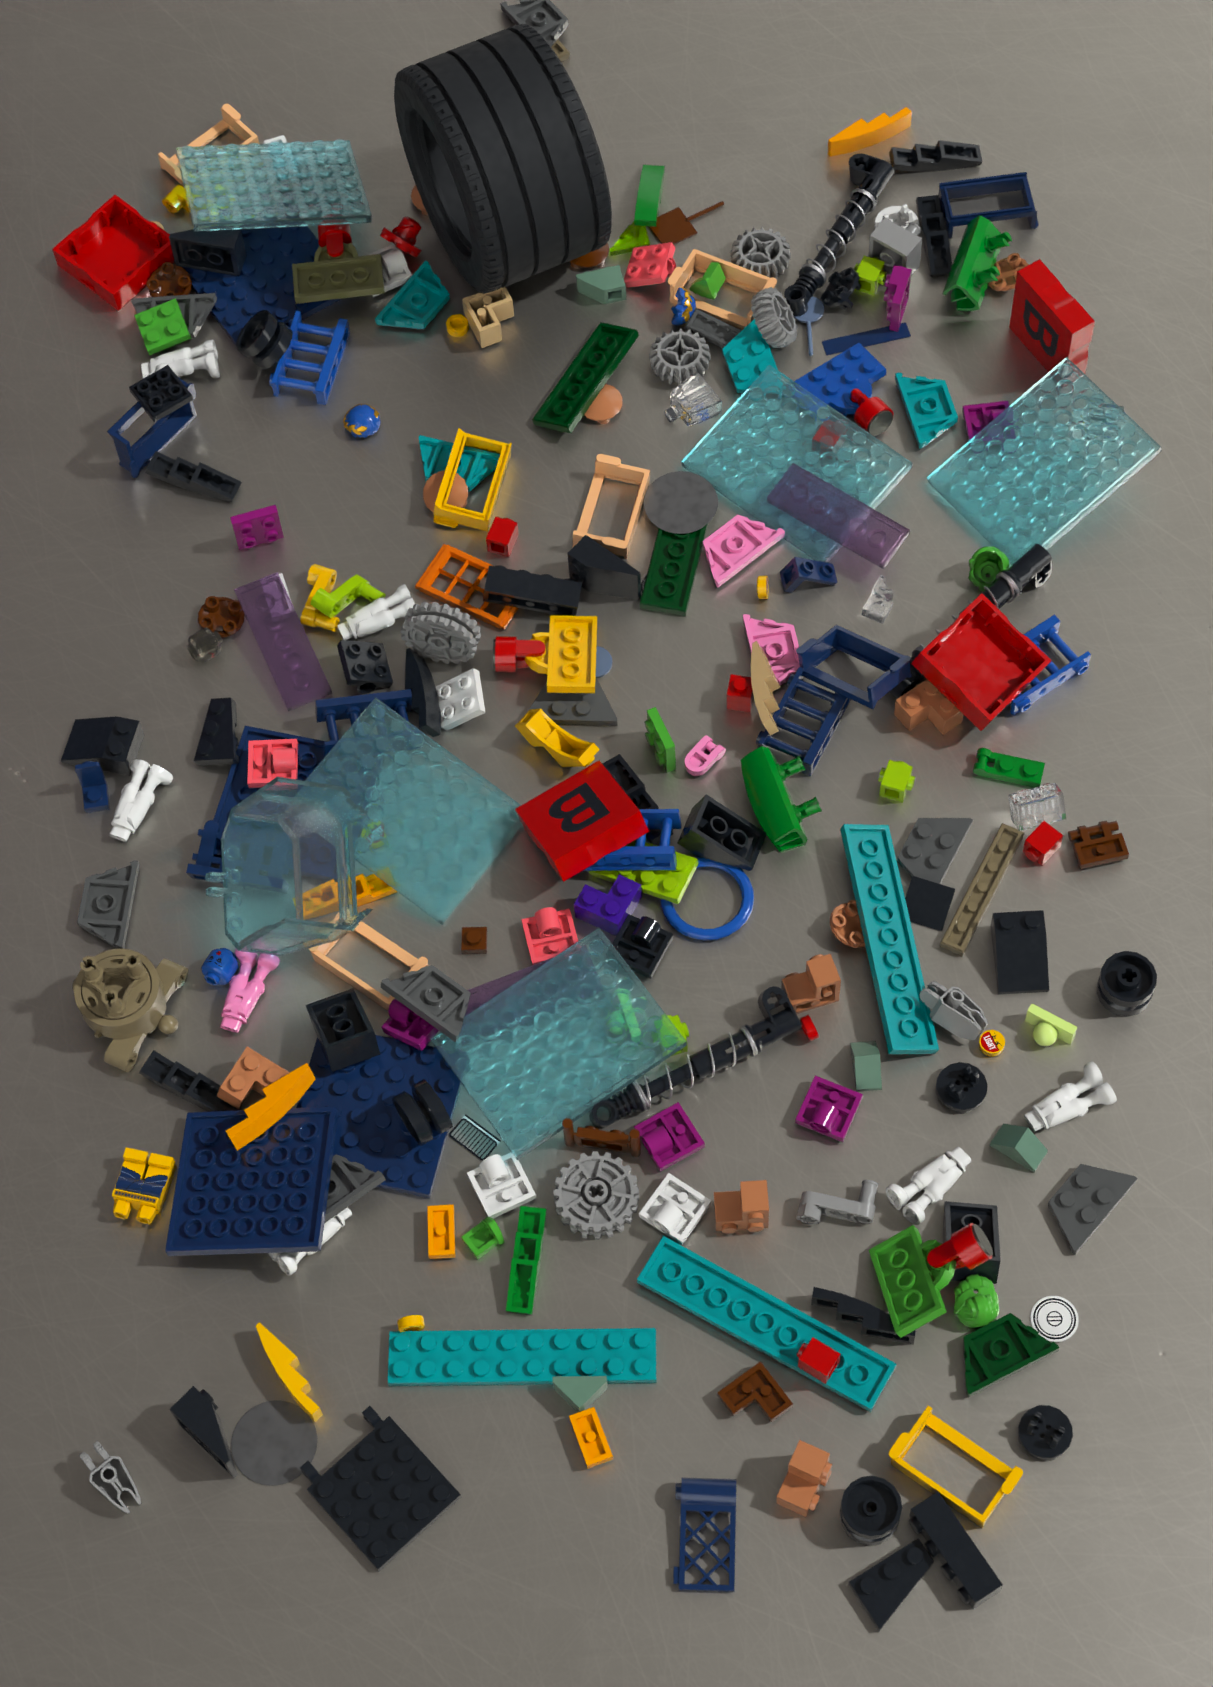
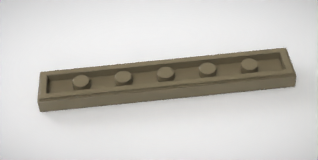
(982, 889)

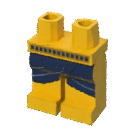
(143, 1184)

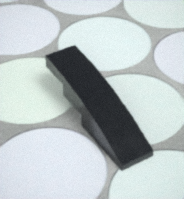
(941, 157)
(934, 235)
(194, 478)
(424, 693)
(634, 789)
(184, 1083)
(849, 1309)

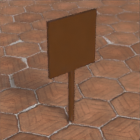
(676, 226)

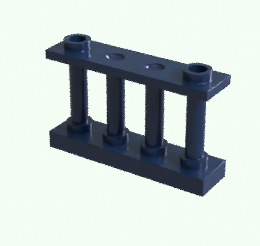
(353, 706)
(818, 739)

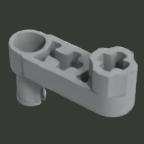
(862, 1211)

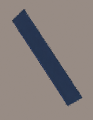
(865, 338)

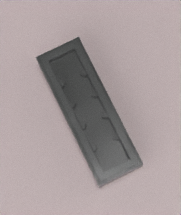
(711, 328)

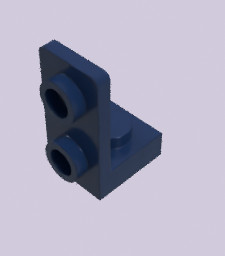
(809, 570)
(93, 786)

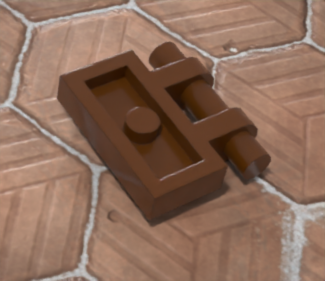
(1099, 850)

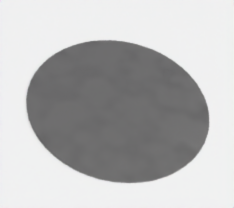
(680, 502)
(273, 1442)

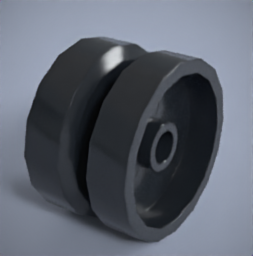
(264, 339)
(1126, 983)
(421, 1112)
(880, 1497)

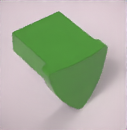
(710, 283)
(483, 1237)

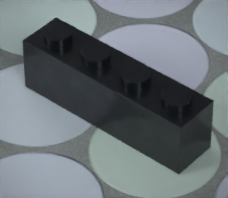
(532, 591)
(955, 1550)

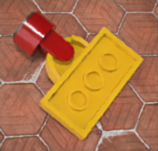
(563, 654)

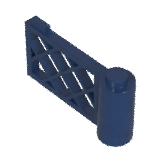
(706, 1496)

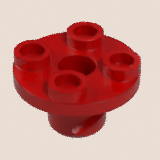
(404, 235)

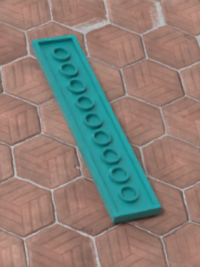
(888, 939)
(762, 1320)
(520, 1356)

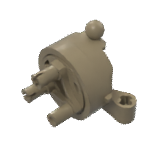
(126, 1000)

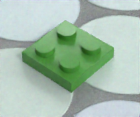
(162, 326)
(660, 739)

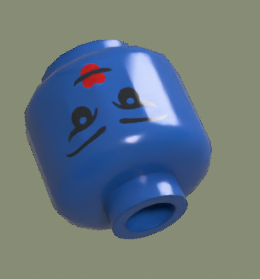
(219, 966)

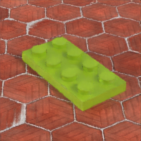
(663, 884)

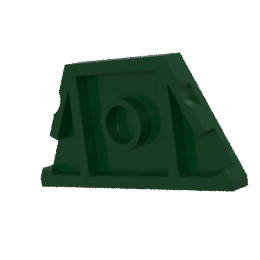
(1001, 1351)

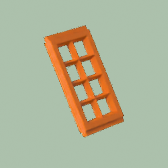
(435, 568)

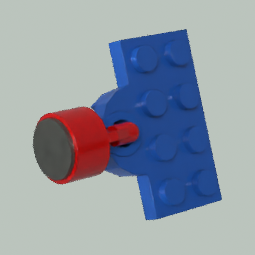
(847, 388)

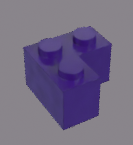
(609, 909)

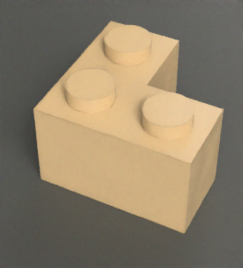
(485, 314)

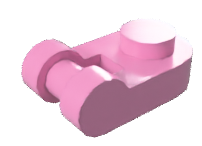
(698, 762)

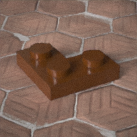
(758, 1387)

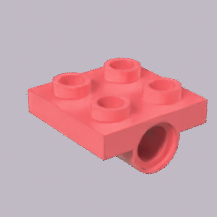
(650, 265)
(271, 760)
(549, 933)

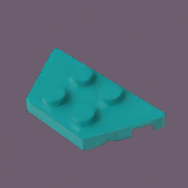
(416, 301)
(747, 357)
(927, 407)
(473, 465)

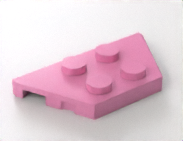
(737, 546)
(778, 644)

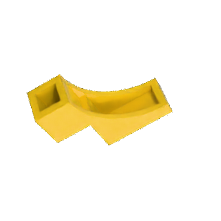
(563, 747)

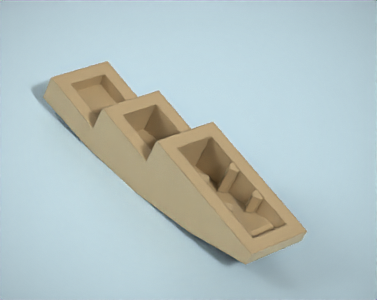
(763, 684)

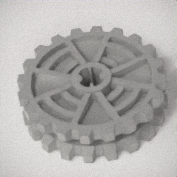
(441, 632)
(594, 1176)

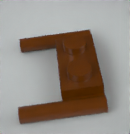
(595, 1138)

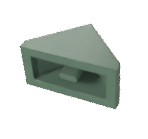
(866, 1066)
(1020, 1145)
(580, 1391)

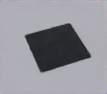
(928, 902)

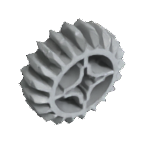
(762, 248)
(774, 318)
(666, 351)

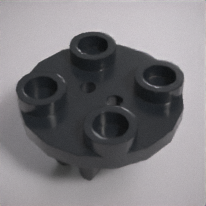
(840, 288)
(953, 1095)
(1056, 1439)

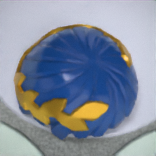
(684, 308)
(362, 421)

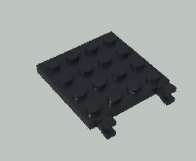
(382, 1491)

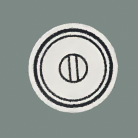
(1054, 1318)

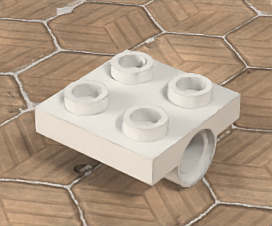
(394, 267)
(460, 699)
(501, 1184)
(675, 1208)

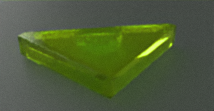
(631, 237)

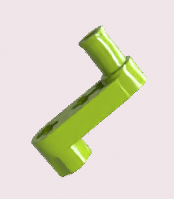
(344, 595)

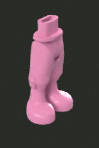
(243, 994)

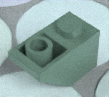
(603, 284)

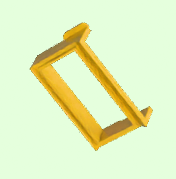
(452, 515)
(927, 1419)

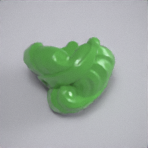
(986, 561)
(976, 1308)

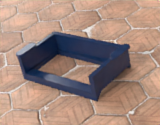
(987, 186)
(138, 455)
(838, 638)

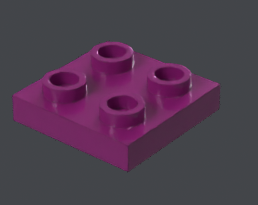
(980, 415)
(257, 527)
(408, 1026)
(829, 1108)
(669, 1136)

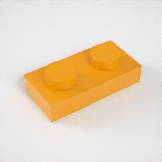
(441, 1231)
(591, 1437)

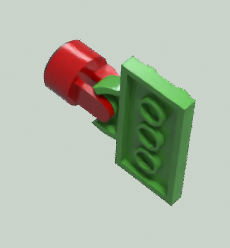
(916, 1271)

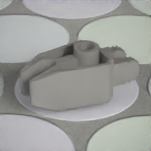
(954, 1010)
(108, 1474)

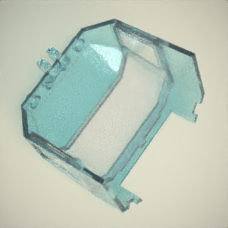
(289, 868)

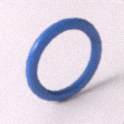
(727, 929)

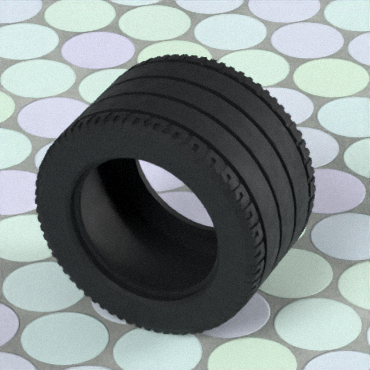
(503, 157)

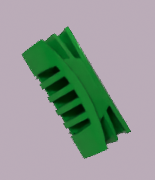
(975, 263)
(771, 798)

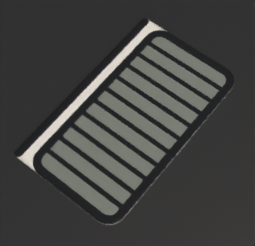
(474, 1137)

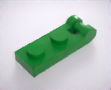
(1008, 768)

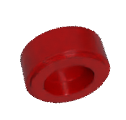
(809, 1028)

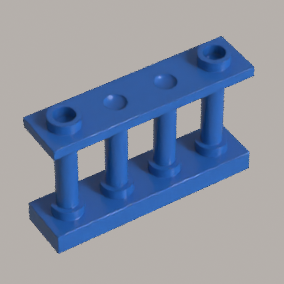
(326, 370)
(1038, 635)
(646, 857)

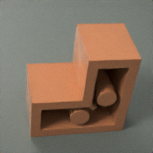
(927, 703)
(814, 987)
(249, 1073)
(742, 1208)
(806, 1473)

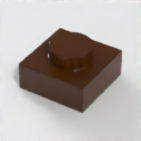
(474, 940)

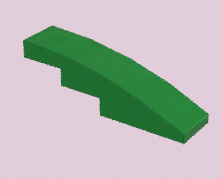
(649, 195)
(526, 1260)

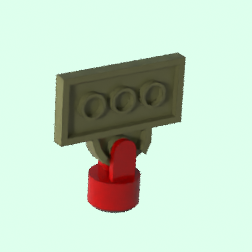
(337, 269)

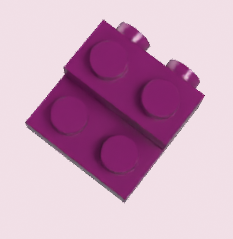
(897, 295)

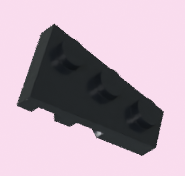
(218, 737)
(891, 1581)

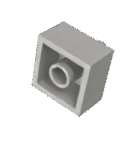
(896, 245)

